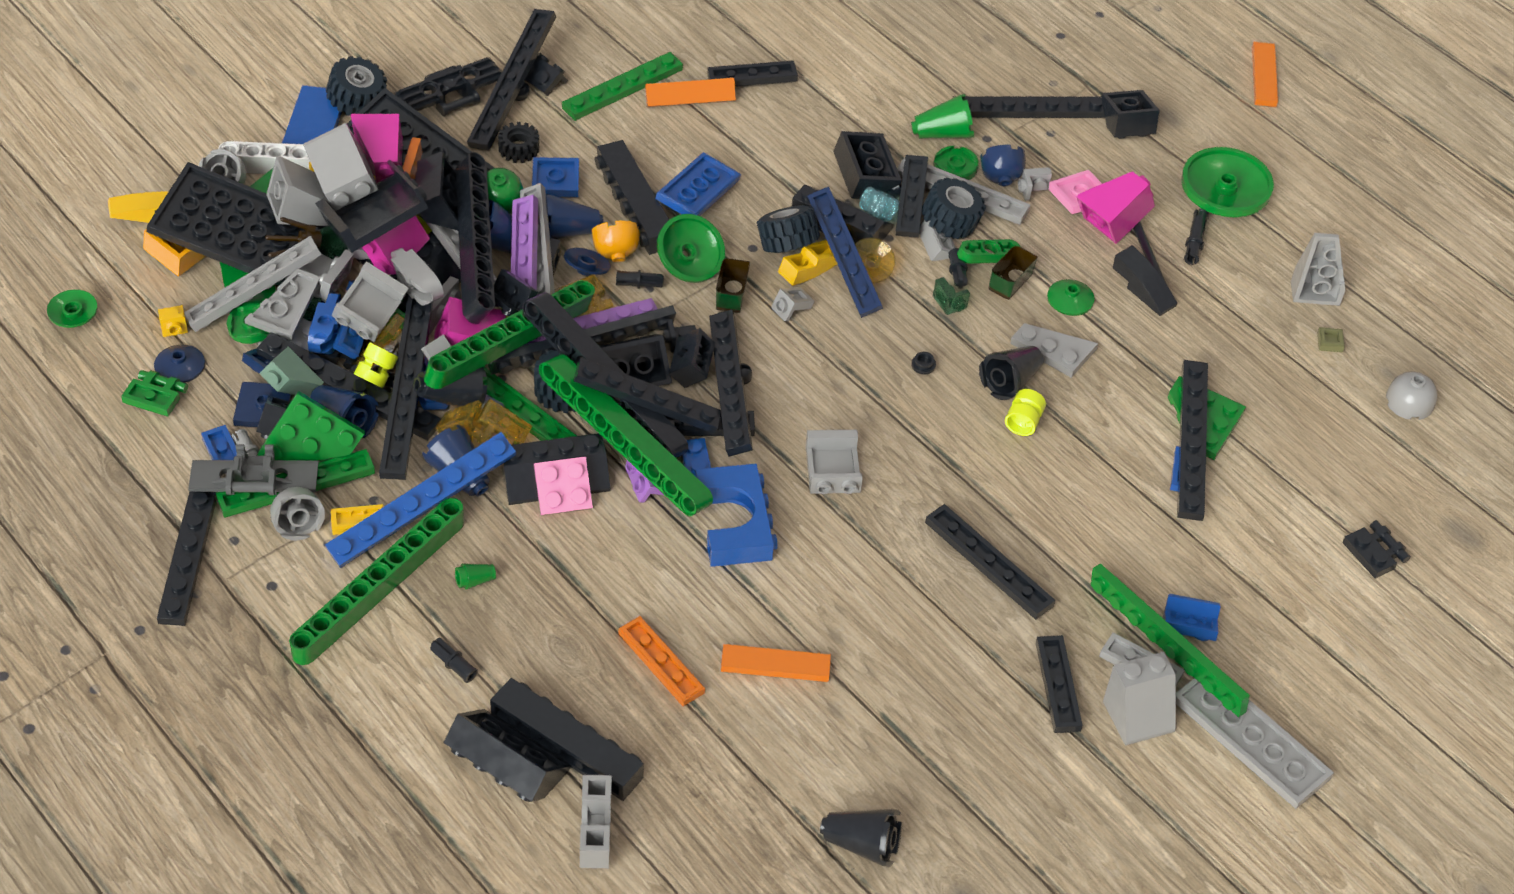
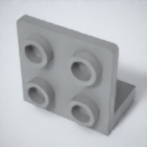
(331, 272)

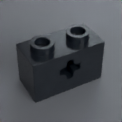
(692, 358)

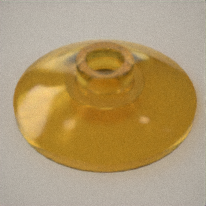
(882, 256)

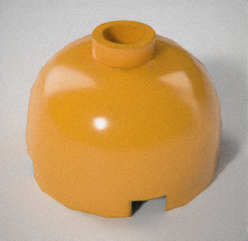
(616, 241)

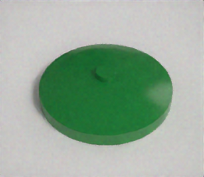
(1227, 182)

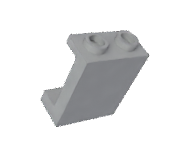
(370, 302)
(833, 461)

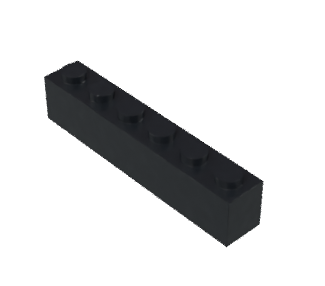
(632, 192)
(567, 737)

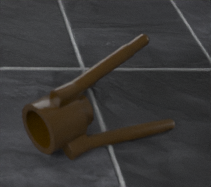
(309, 230)

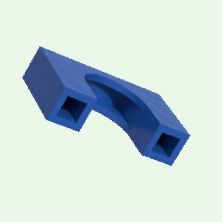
(752, 540)

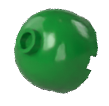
(503, 187)

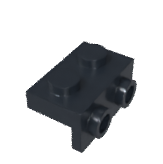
(544, 76)
(511, 292)

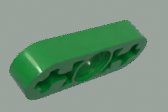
(974, 250)

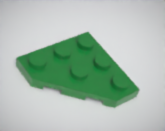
(1222, 417)
(311, 433)

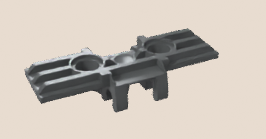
(252, 473)

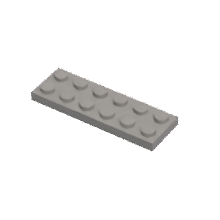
(1258, 744)

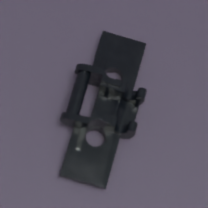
(449, 80)

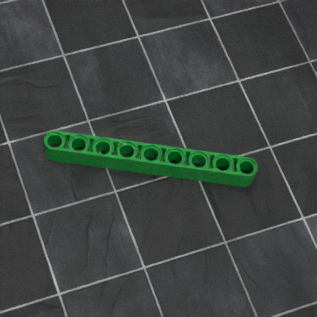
(499, 339)
(627, 437)
(376, 581)

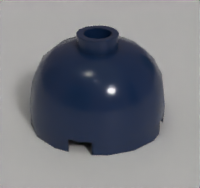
(1003, 164)

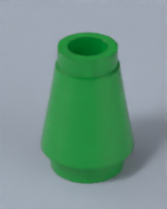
(474, 574)

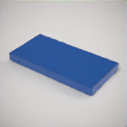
(311, 116)
(698, 186)

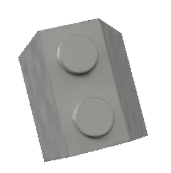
(340, 166)
(294, 193)
(1142, 698)

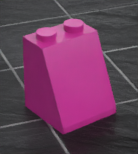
(380, 140)
(1117, 204)
(406, 236)
(457, 327)

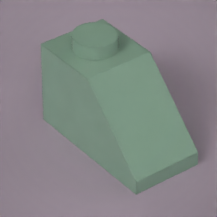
(290, 374)

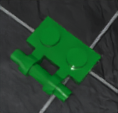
(151, 397)

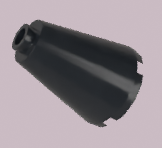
(1010, 370)
(457, 394)
(865, 833)

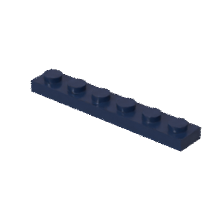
(845, 252)

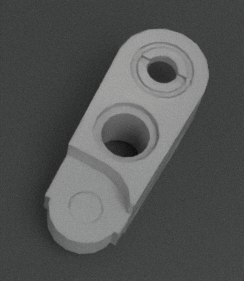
(416, 276)

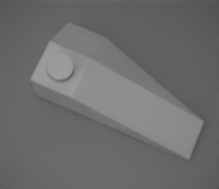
(1319, 272)

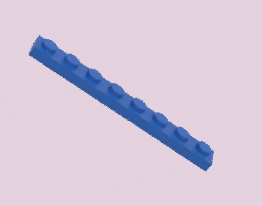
(420, 500)

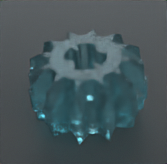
(879, 203)

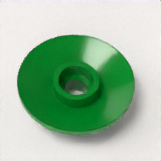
(1070, 297)
(72, 308)

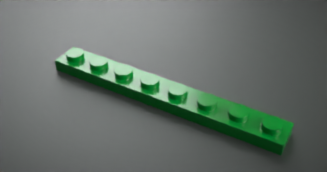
(1170, 640)

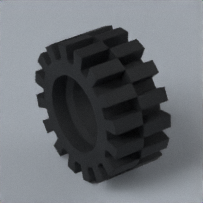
(518, 133)

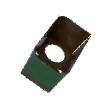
(1014, 259)
(731, 271)

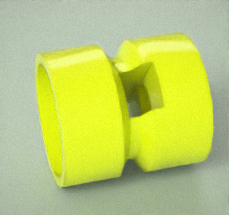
(379, 356)
(1025, 412)

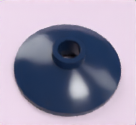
(587, 261)
(180, 362)

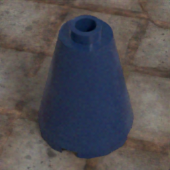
(570, 218)
(500, 227)
(351, 405)
(448, 448)

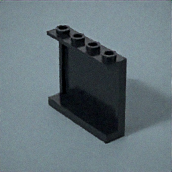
(377, 213)

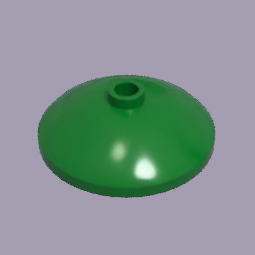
(699, 240)

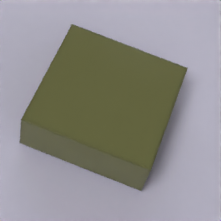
(1330, 339)

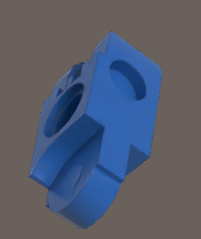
(324, 326)

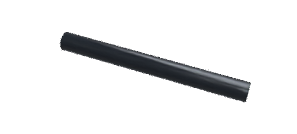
(1146, 248)

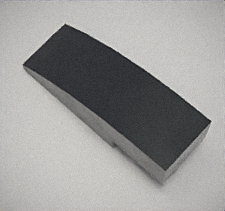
(1144, 280)

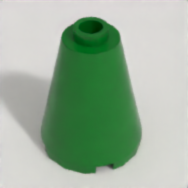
(945, 120)

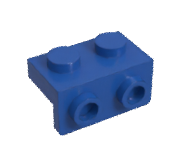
(1193, 616)

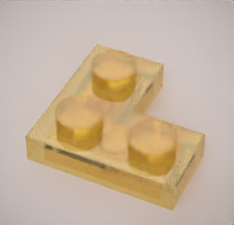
(390, 332)

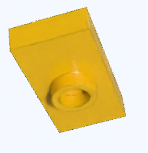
(347, 517)

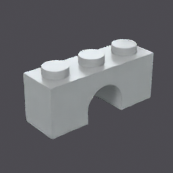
(595, 821)

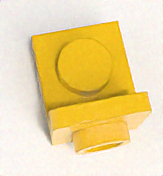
(172, 321)

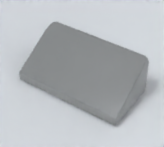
(935, 243)

